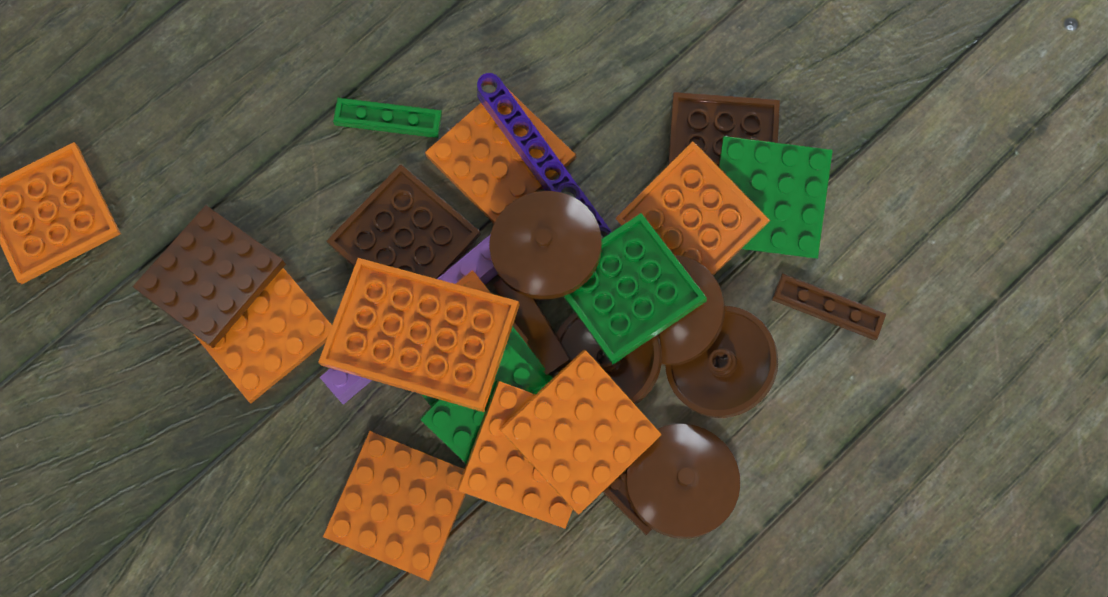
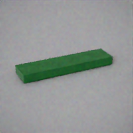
(387, 117)

